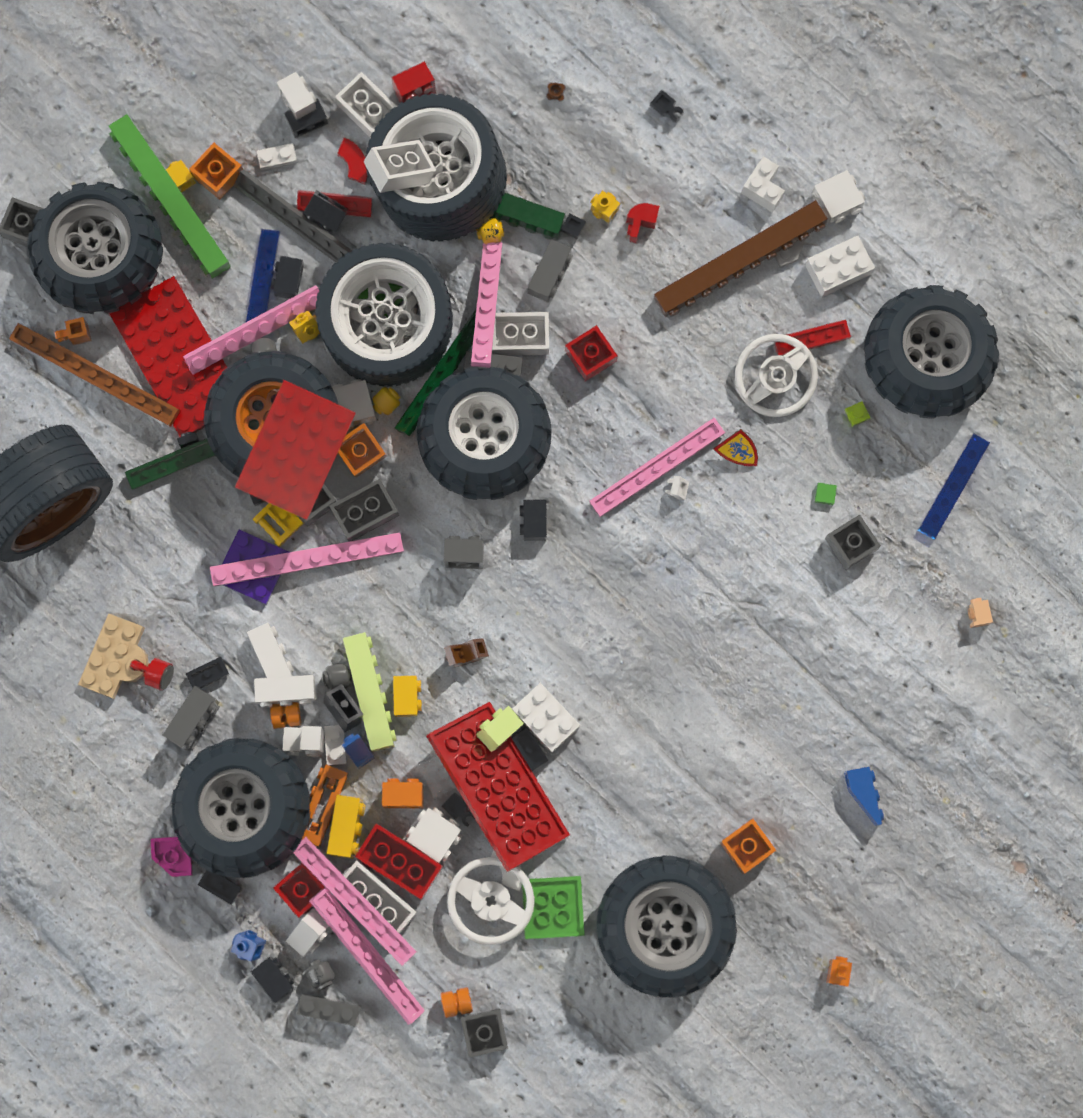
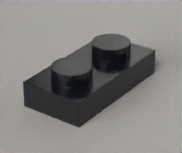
(208, 673)
(529, 749)
(219, 886)

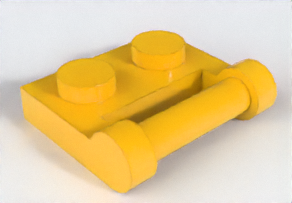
(287, 521)

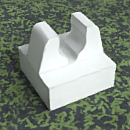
(679, 487)

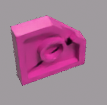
(171, 856)

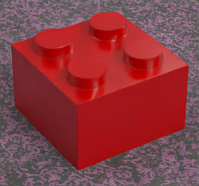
(413, 82)
(591, 353)
(299, 889)

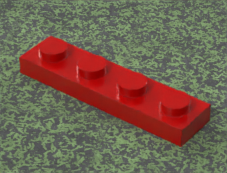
(357, 205)
(816, 337)

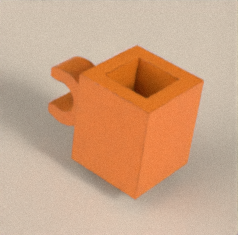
(76, 331)
(839, 971)

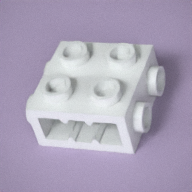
(838, 197)
(357, 399)
(434, 834)

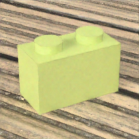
(500, 728)

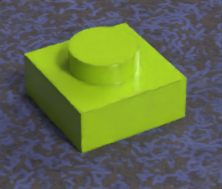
(857, 413)

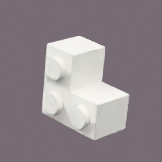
(296, 95)
(760, 188)
(304, 740)
(308, 933)

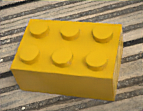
(346, 826)

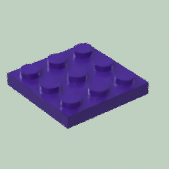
(250, 547)

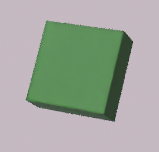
(825, 493)

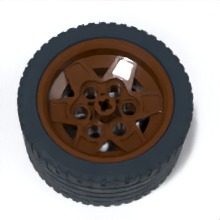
(47, 490)

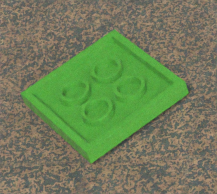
(556, 908)

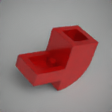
(641, 215)

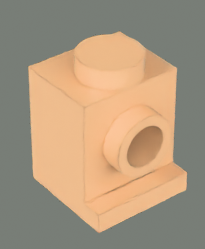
(979, 613)

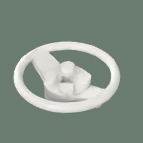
(767, 384)
(477, 894)

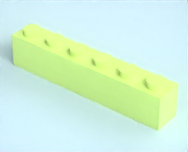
(368, 691)

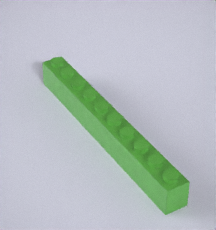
(170, 197)

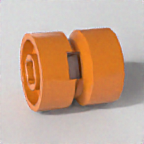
(292, 717)
(456, 1002)

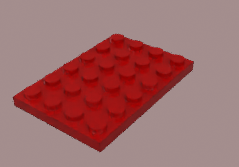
(295, 449)

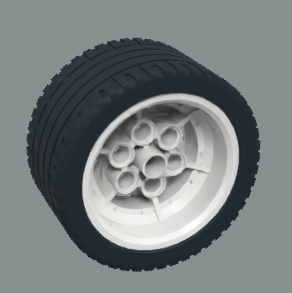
(471, 191)
(373, 269)

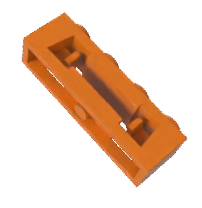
(333, 775)

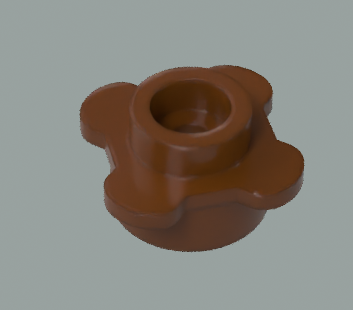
(555, 87)

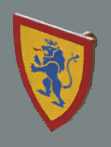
(738, 449)

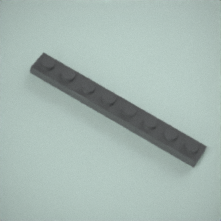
(290, 216)

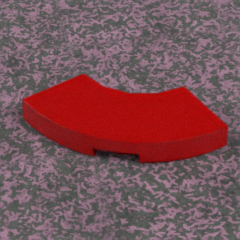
(355, 160)

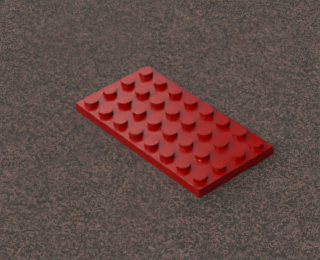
(159, 334)
(498, 789)

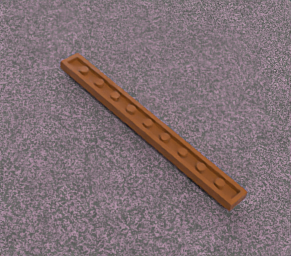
(94, 374)

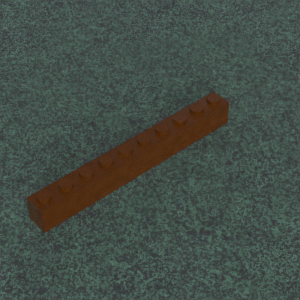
(741, 258)

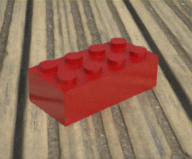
(399, 861)

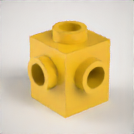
(604, 206)
(305, 327)

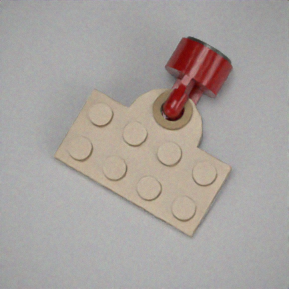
(120, 659)

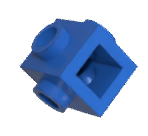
(248, 945)

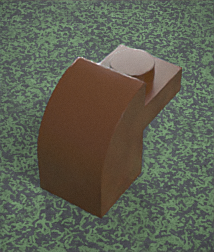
(466, 653)

